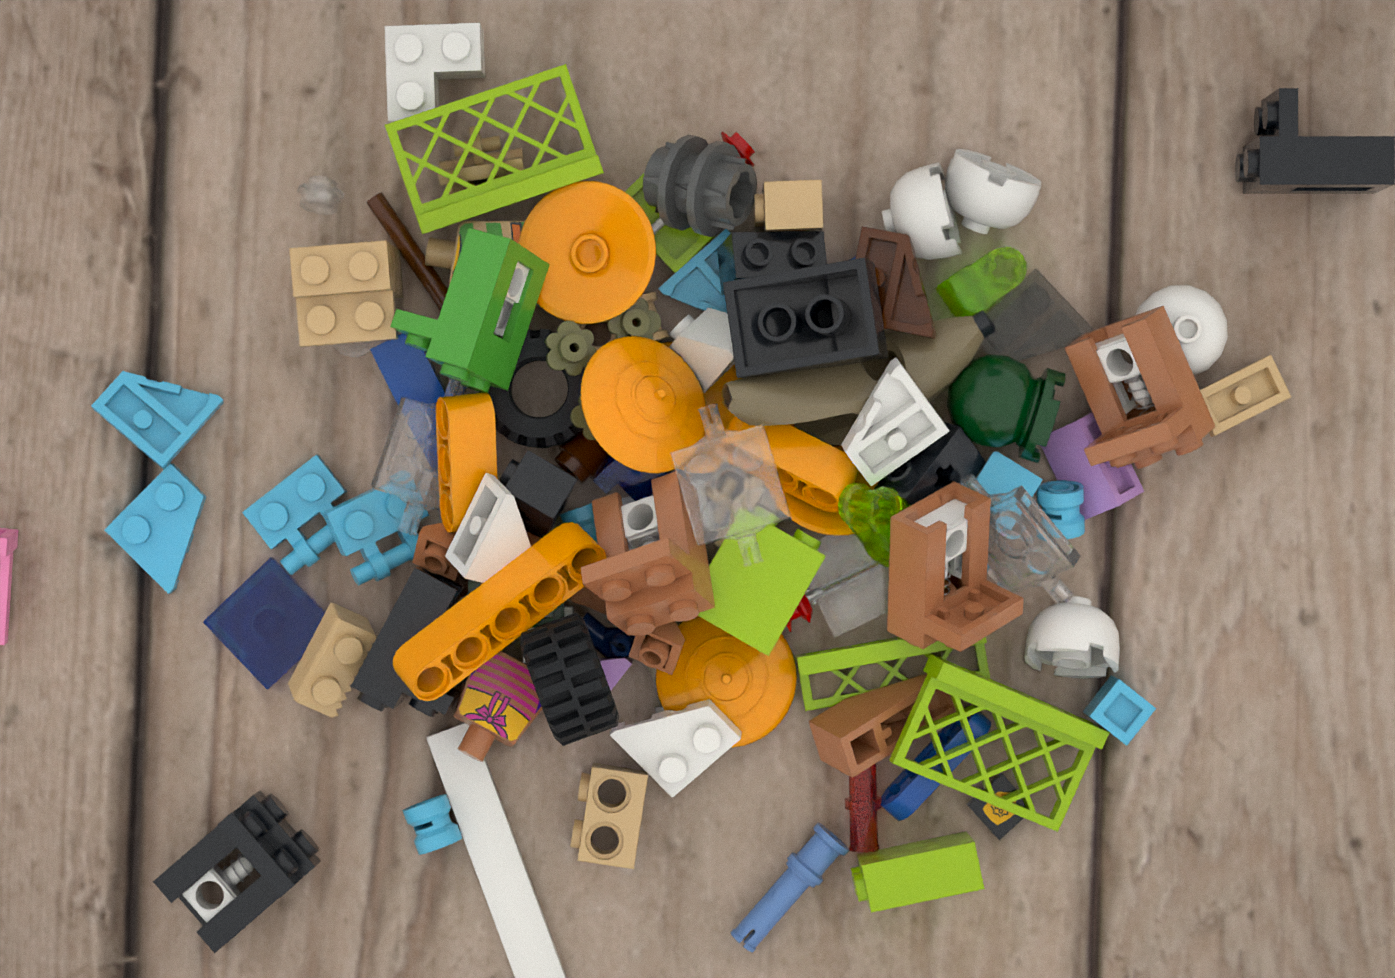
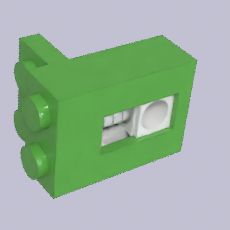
(482, 312)

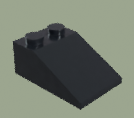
(806, 319)

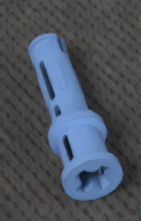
(803, 871)

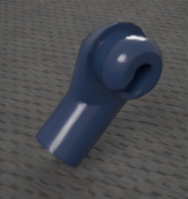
(608, 640)

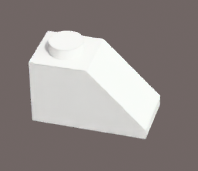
(705, 345)
(489, 533)

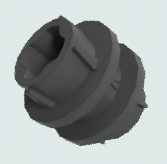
(700, 185)

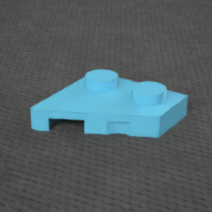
(160, 525)

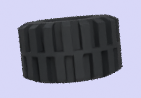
(530, 430)
(569, 679)

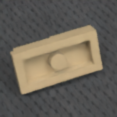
(1244, 394)

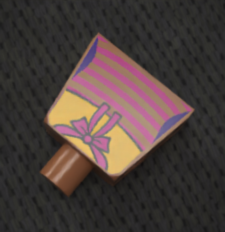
(496, 704)

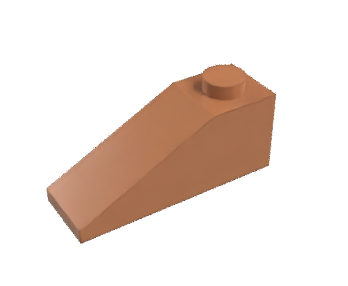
(869, 724)

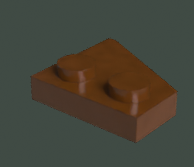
(898, 281)

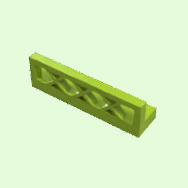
(865, 654)

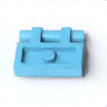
(291, 506)
(364, 521)

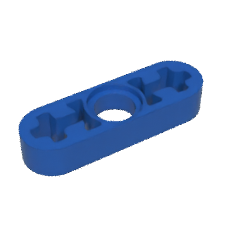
(911, 789)

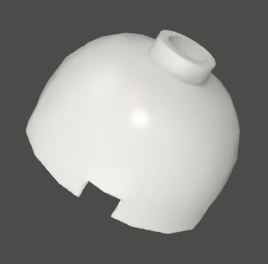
(989, 192)
(924, 213)
(1196, 321)
(1075, 639)

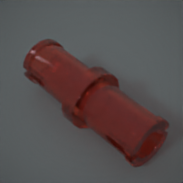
(863, 811)

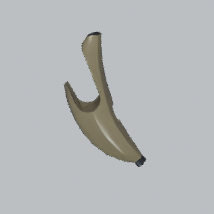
(831, 398)

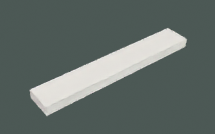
(496, 858)

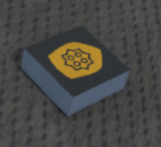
(995, 818)

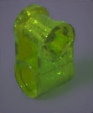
(976, 287)
(869, 517)

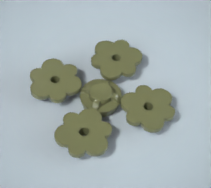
(569, 333)

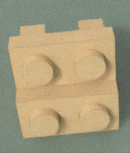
(346, 292)

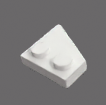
(892, 425)
(678, 744)

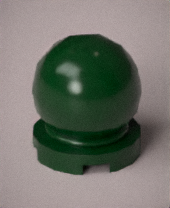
(1004, 404)

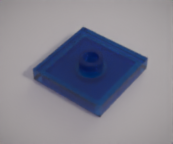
(267, 622)

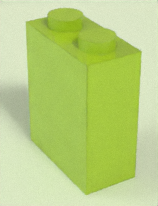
(761, 598)
(917, 872)

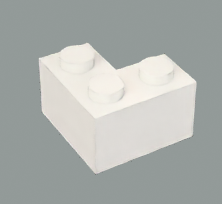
(424, 55)

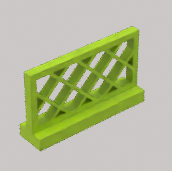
(506, 189)
(1006, 703)

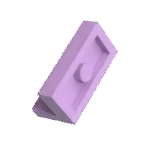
(1103, 485)

